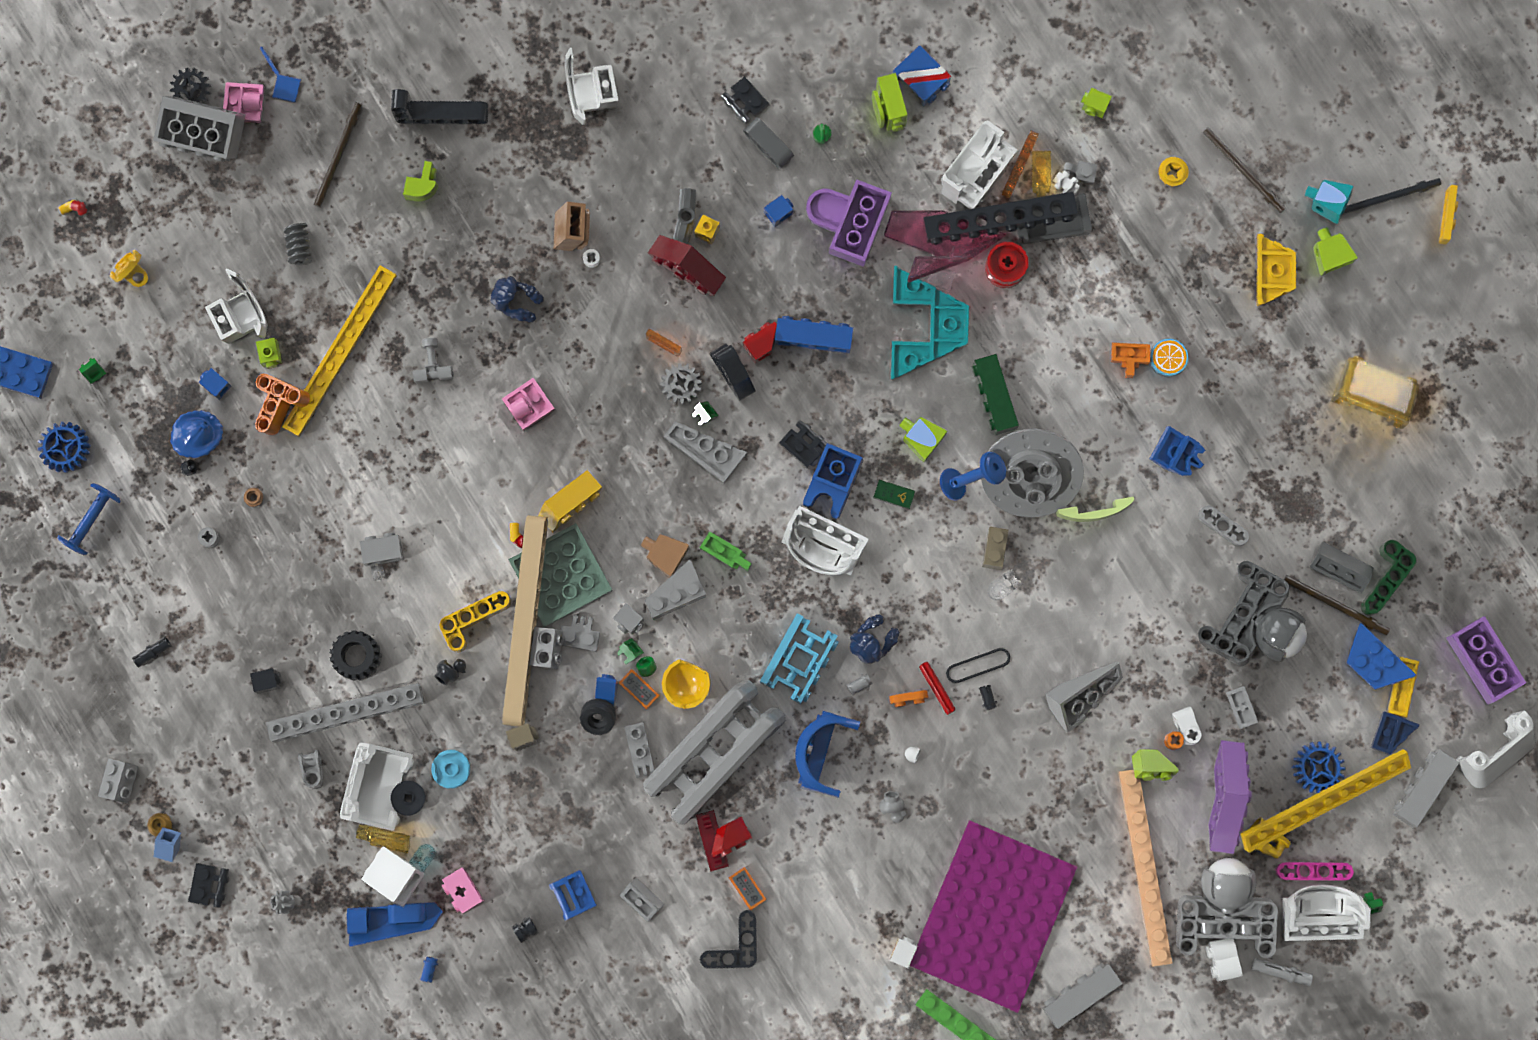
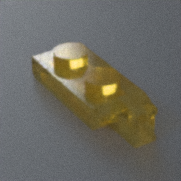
(1041, 172)
(381, 837)

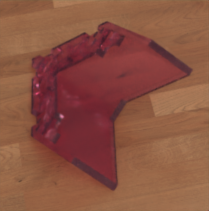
(909, 229)

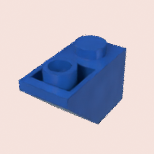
(606, 688)

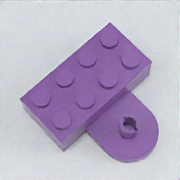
(851, 217)

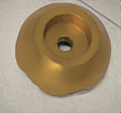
(156, 818)

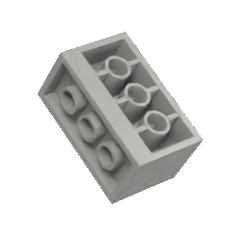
(199, 128)

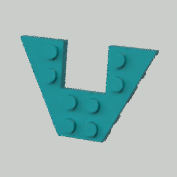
(947, 324)

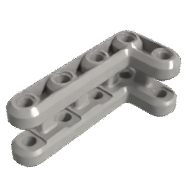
(721, 766)

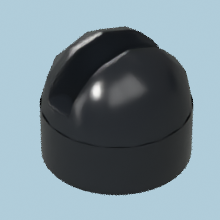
(188, 471)

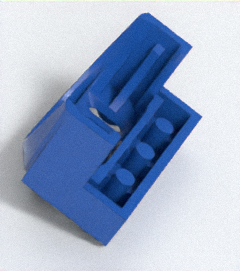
(818, 735)

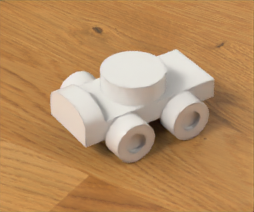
(1067, 184)

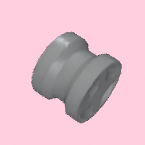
(212, 539)

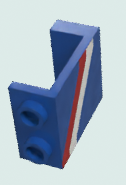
(923, 75)

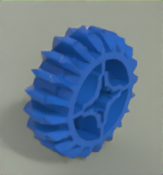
(71, 461)
(1311, 762)

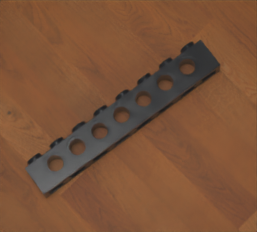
(1065, 201)

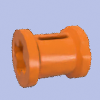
(1180, 741)

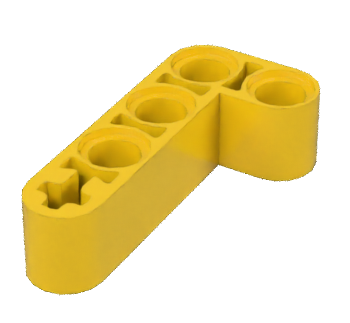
(477, 617)

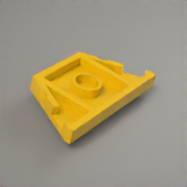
(1274, 270)

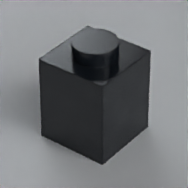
(265, 680)

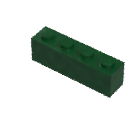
(995, 393)

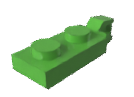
(725, 552)

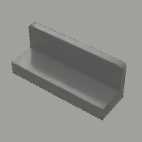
(1342, 567)

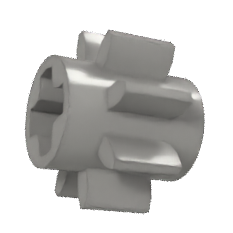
(282, 902)

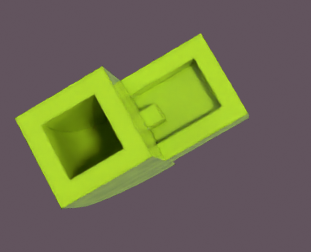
(424, 188)

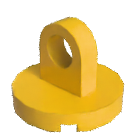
(127, 267)

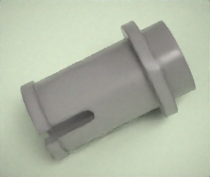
(859, 684)

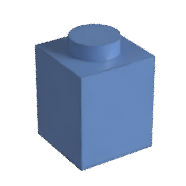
(167, 844)

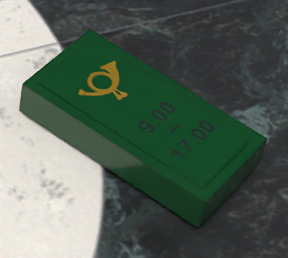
(894, 494)

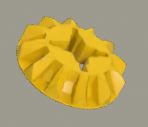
(1174, 163)

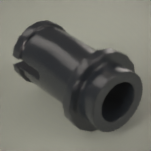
(987, 697)

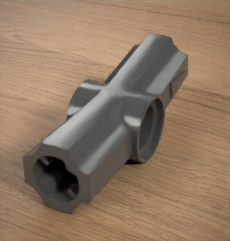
(687, 204)

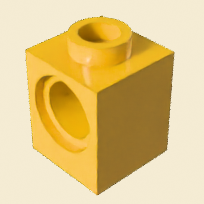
(707, 229)

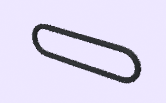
(980, 673)

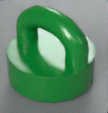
(822, 133)
(646, 666)

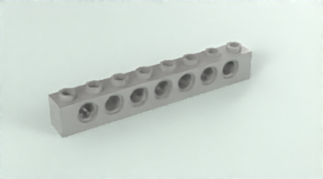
(345, 712)

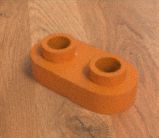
(900, 699)

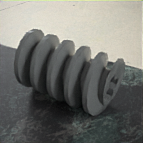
(296, 245)

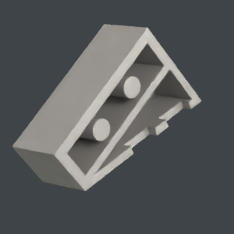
(676, 592)

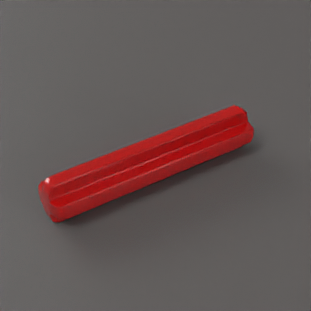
(937, 688)

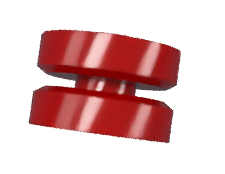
(1009, 254)

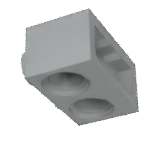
(541, 648)

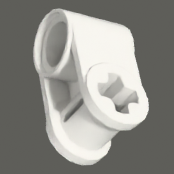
(1185, 722)

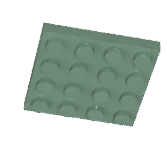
(568, 577)

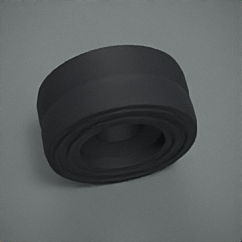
(600, 707)

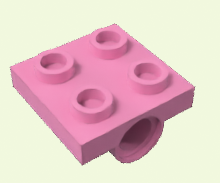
(245, 100)
(528, 404)

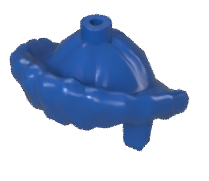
(196, 434)

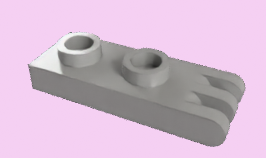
(639, 748)

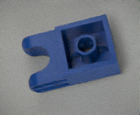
(833, 484)

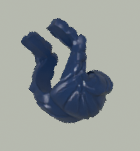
(504, 293)
(866, 646)

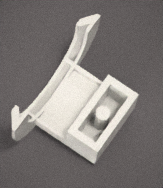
(590, 90)
(238, 315)

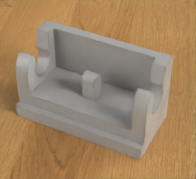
(1242, 707)

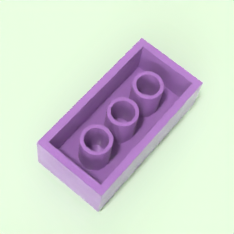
(1486, 660)

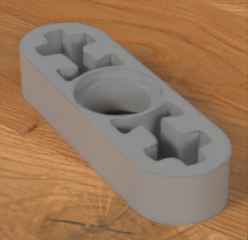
(1232, 538)

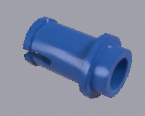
(429, 969)

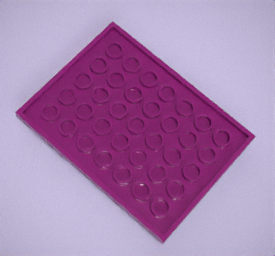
(993, 916)

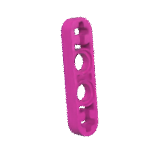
(1314, 871)

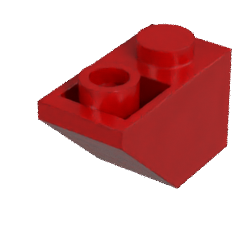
(760, 344)
(729, 836)

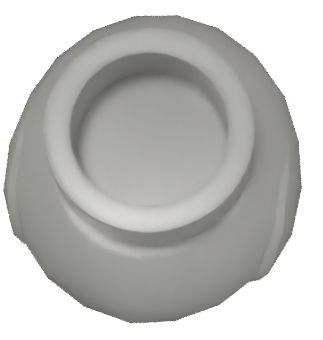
(893, 804)

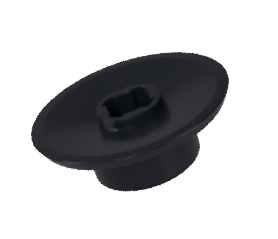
(399, 794)

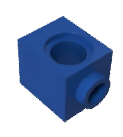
(779, 210)
(214, 383)

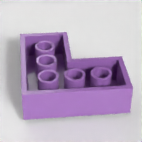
(1230, 797)

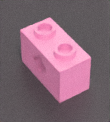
(461, 879)

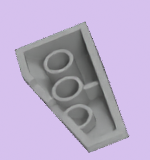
(1077, 696)

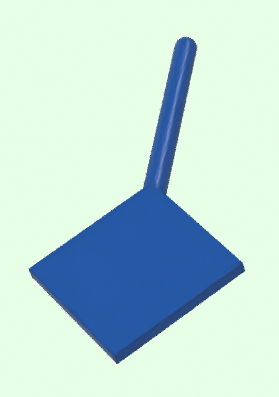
(285, 87)

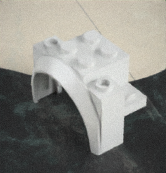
(978, 166)

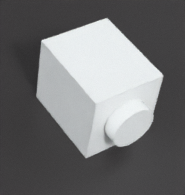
(903, 952)

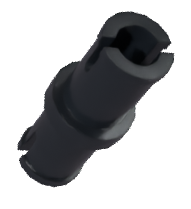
(151, 651)

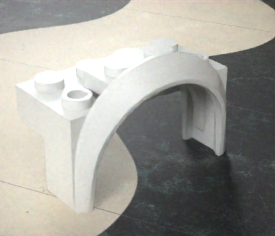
(817, 557)
(1324, 900)

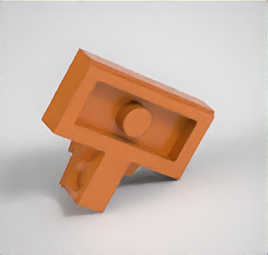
(1130, 356)

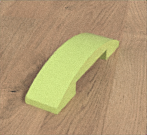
(1072, 512)

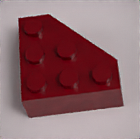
(687, 264)

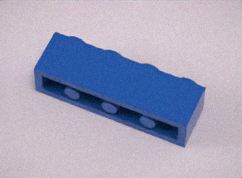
(814, 335)

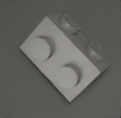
(118, 781)

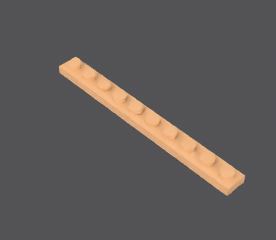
(1145, 868)

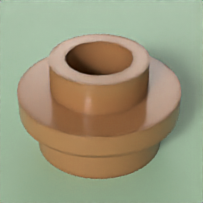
(247, 497)

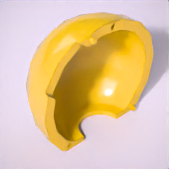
(685, 684)

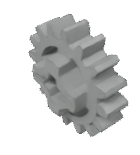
(674, 387)

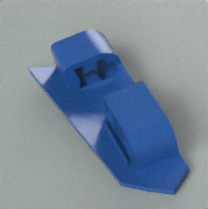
(389, 921)

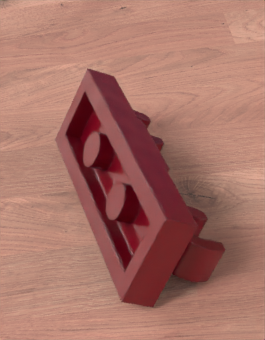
(708, 827)

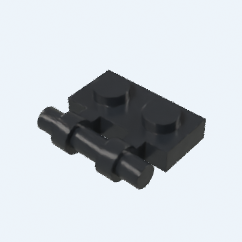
(749, 96)
(799, 448)
(203, 882)

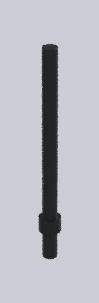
(1420, 187)

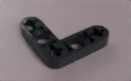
(738, 954)

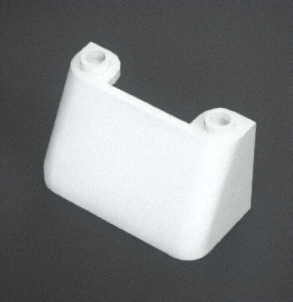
(1483, 770)
(370, 785)

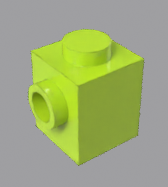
(1095, 102)
(269, 353)

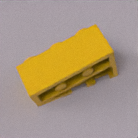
(570, 500)

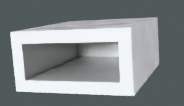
(392, 876)

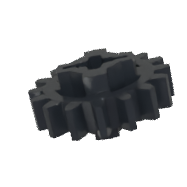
(189, 80)

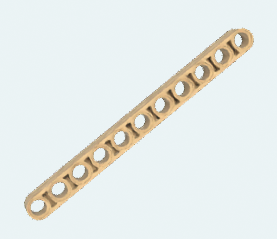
(525, 620)

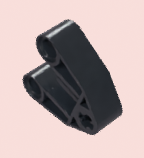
(733, 371)

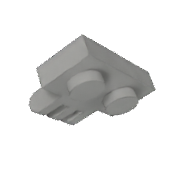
(580, 635)

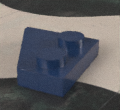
(1391, 732)

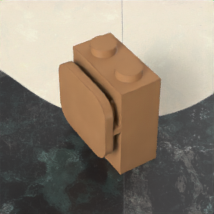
(571, 227)

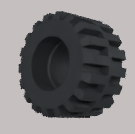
(343, 644)

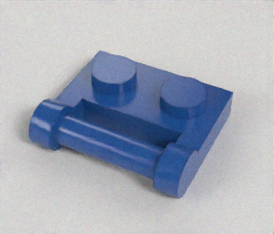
(578, 891)

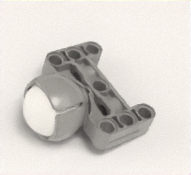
(1227, 899)

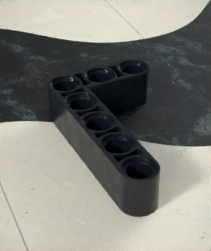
(436, 112)

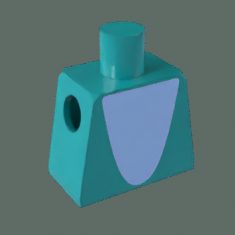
(1330, 199)

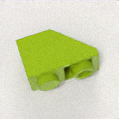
(1152, 765)

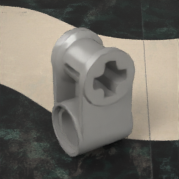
(311, 765)

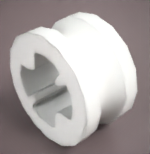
(585, 258)

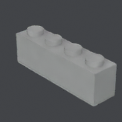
(1425, 788)
(1082, 995)

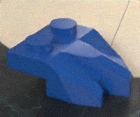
(1177, 452)

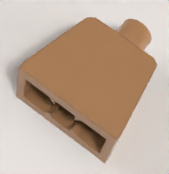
(665, 553)

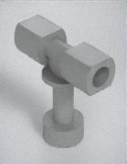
(432, 370)

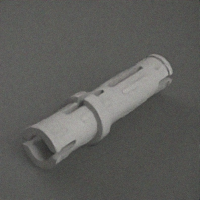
(1289, 974)

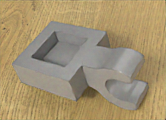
(1083, 172)

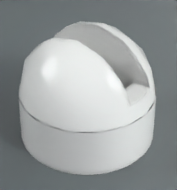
(912, 754)

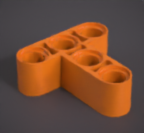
(277, 398)

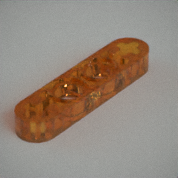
(1020, 164)

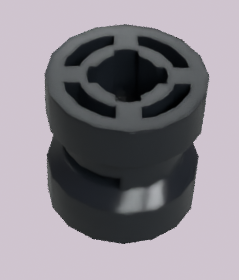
(525, 929)

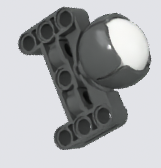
(1275, 631)

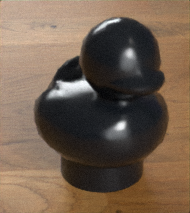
(448, 673)

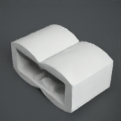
(1224, 958)

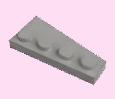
(711, 454)

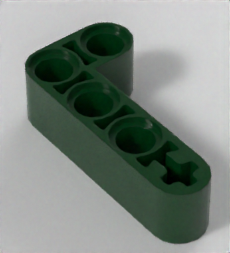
(1385, 581)

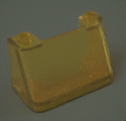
(1377, 391)

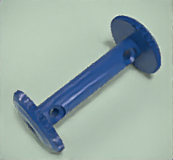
(991, 468)
(88, 519)

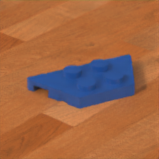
(1375, 661)

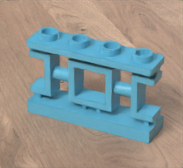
(787, 652)

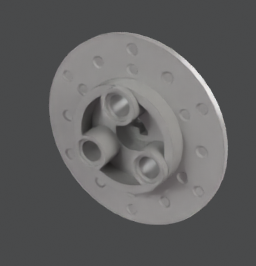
(1029, 454)

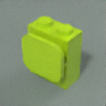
(889, 103)

